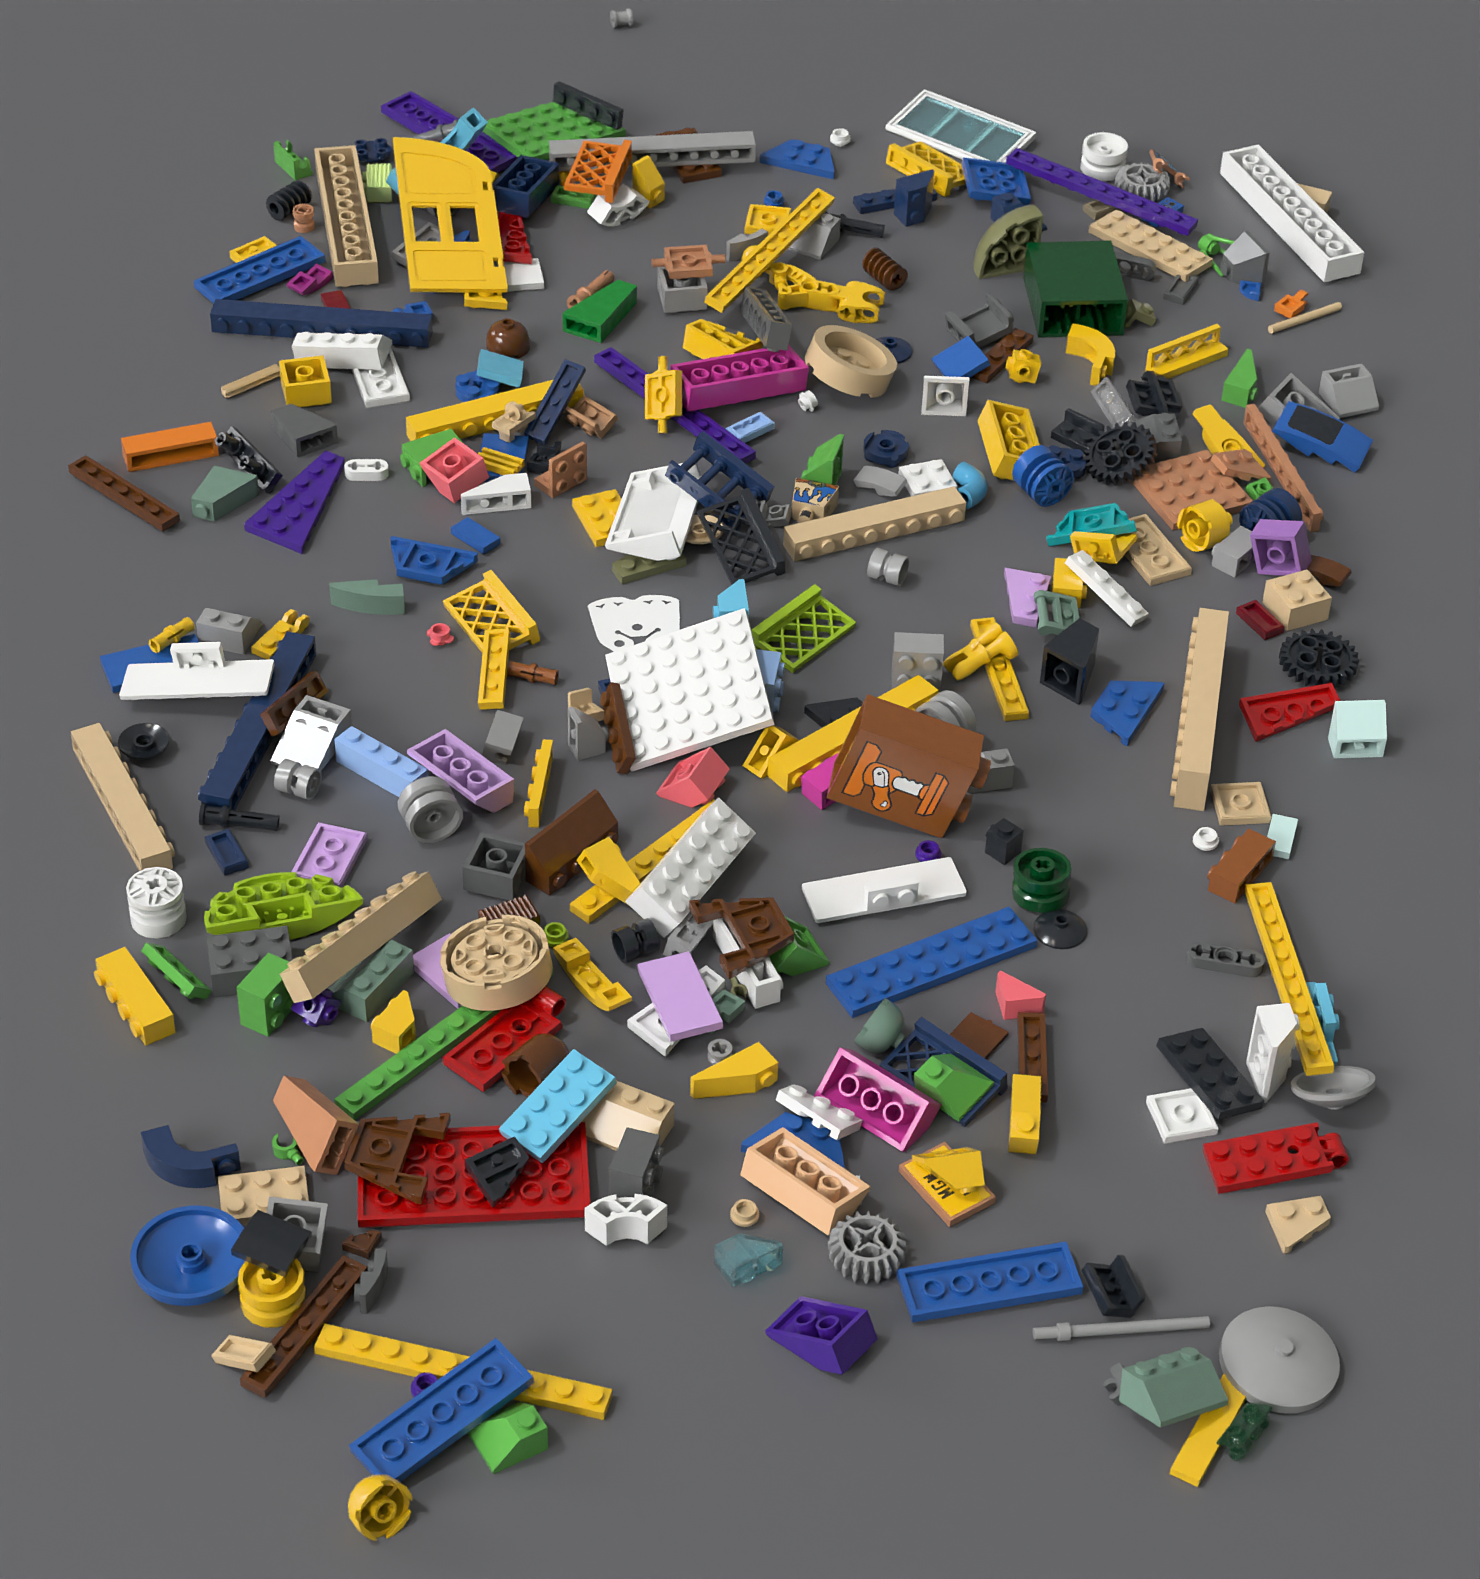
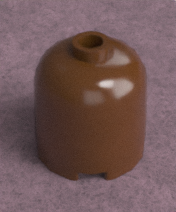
(533, 1063)

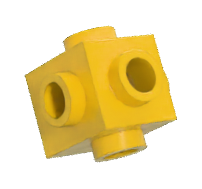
(1023, 366)

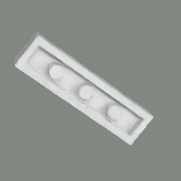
(1106, 588)

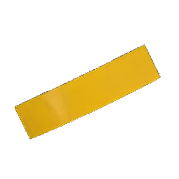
(588, 978)

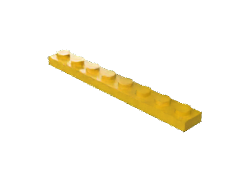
(597, 901)

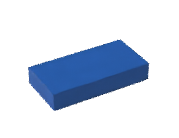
(475, 535)

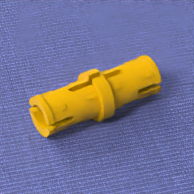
(171, 634)

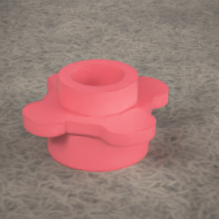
(440, 634)

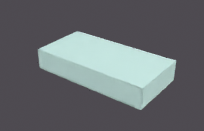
(1282, 830)

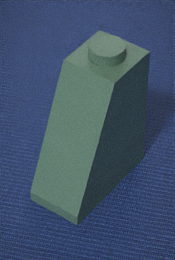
(223, 492)

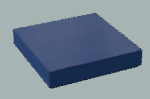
(961, 359)

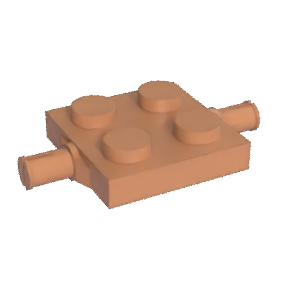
(688, 261)

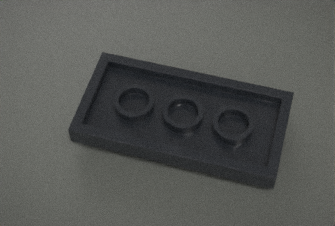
(1210, 1073)

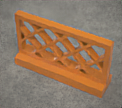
(614, 172)

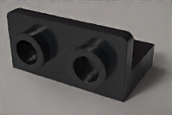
(1076, 430)

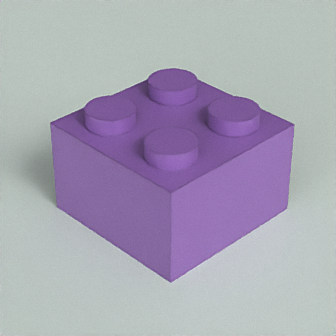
(1280, 547)

